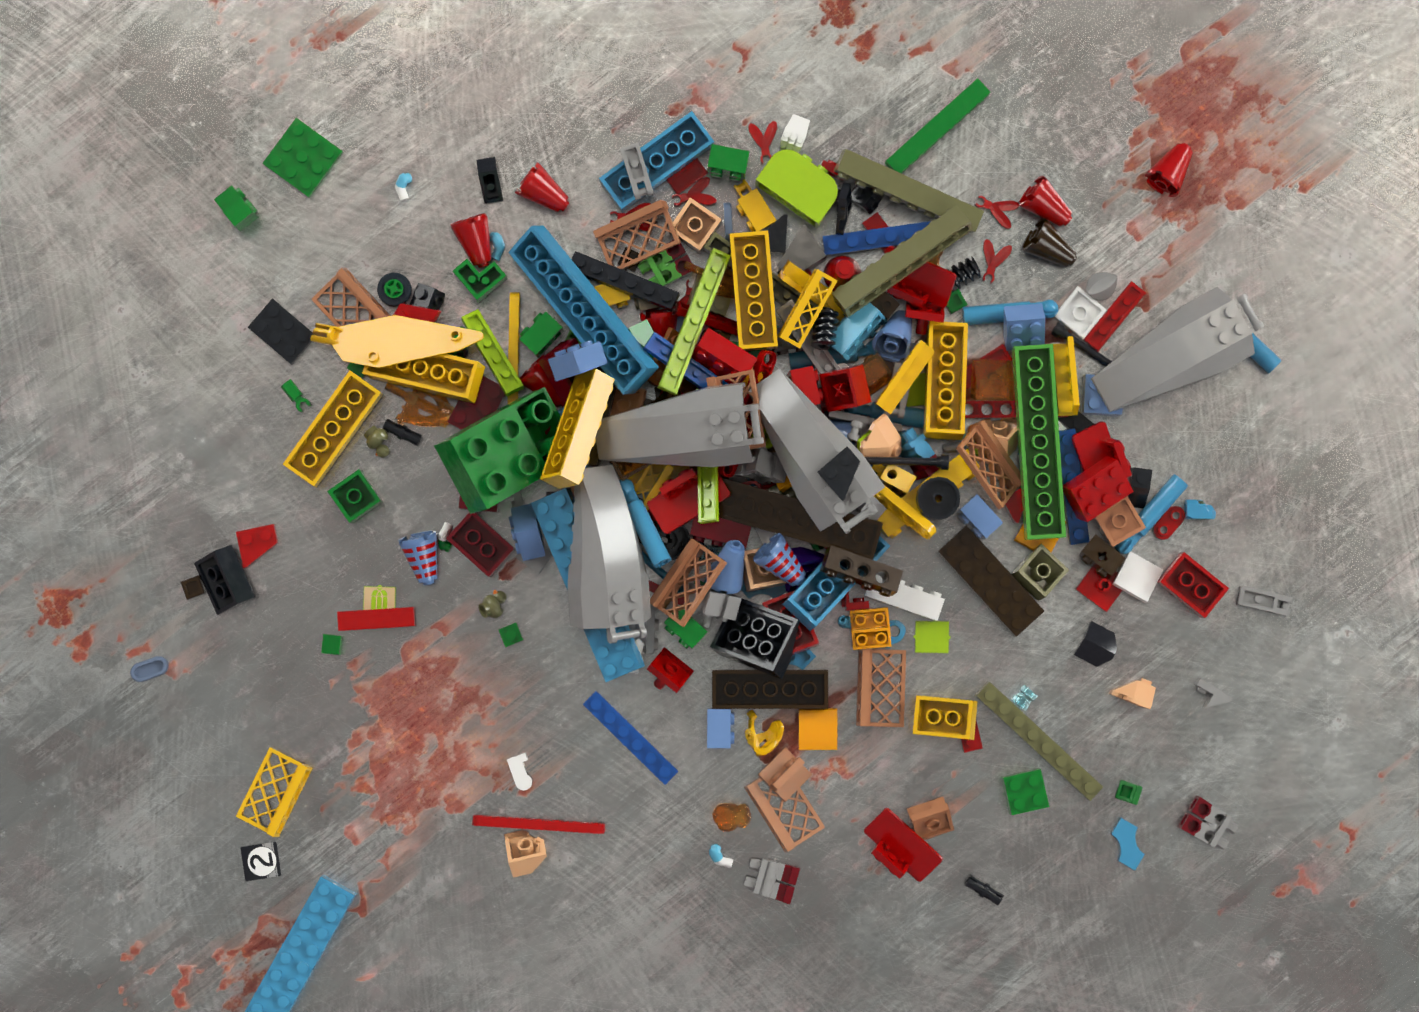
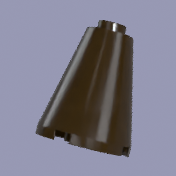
(1049, 244)

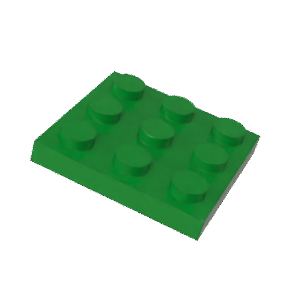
(302, 157)

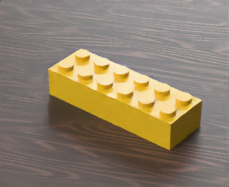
(753, 290)
(437, 375)
(946, 381)
(333, 429)
(577, 429)
(957, 473)

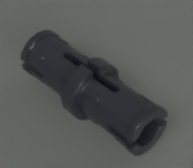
(402, 432)
(984, 890)

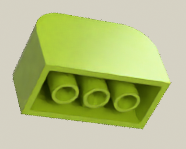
(799, 185)

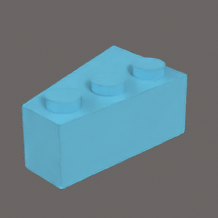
(857, 329)

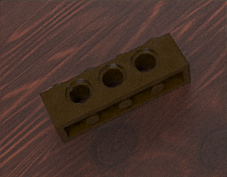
(890, 576)

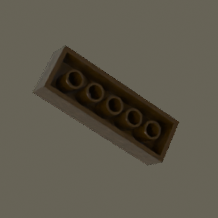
(990, 581)
(763, 691)

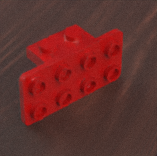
(925, 285)
(1095, 444)
(679, 500)
(901, 847)

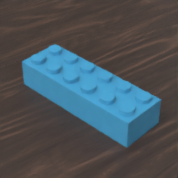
(662, 158)
(821, 593)

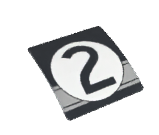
(260, 861)

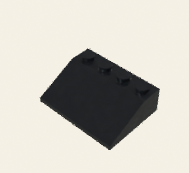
(758, 638)

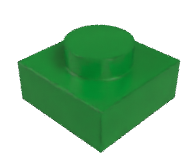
(510, 634)

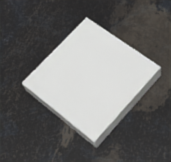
(1080, 313)
(1137, 577)

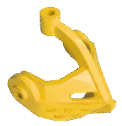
(772, 735)

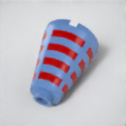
(421, 555)
(780, 560)

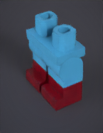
(916, 447)

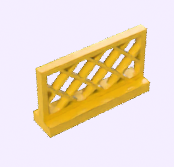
(288, 800)

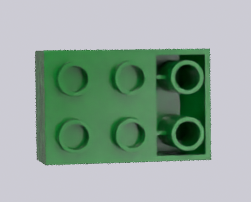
(501, 450)

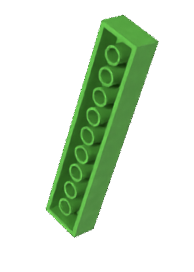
(1038, 442)

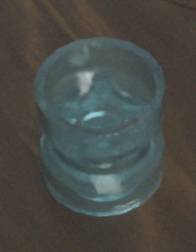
(1021, 701)

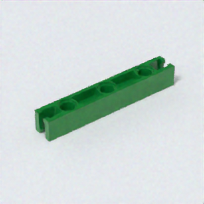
(938, 127)

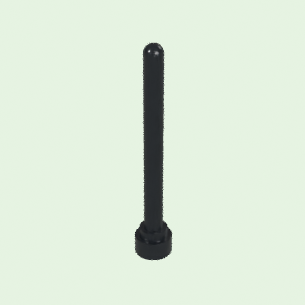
(1060, 331)
(941, 461)

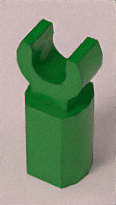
(294, 394)

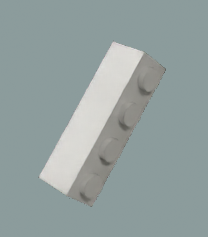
(911, 600)

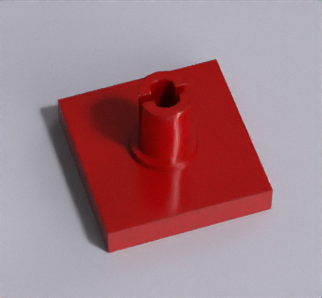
(924, 314)
(1099, 589)
(669, 671)

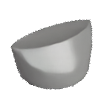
(1101, 285)

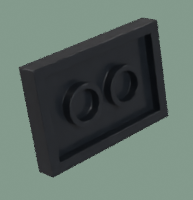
(281, 331)

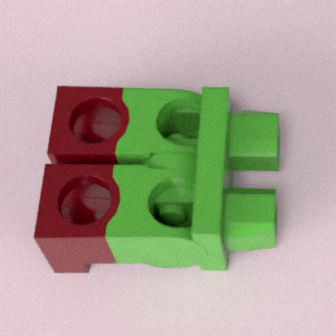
(664, 270)

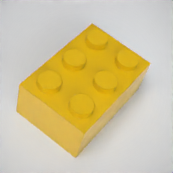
(945, 717)

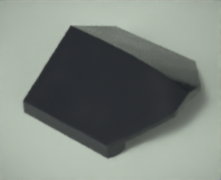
(1097, 645)

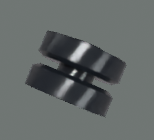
(949, 498)

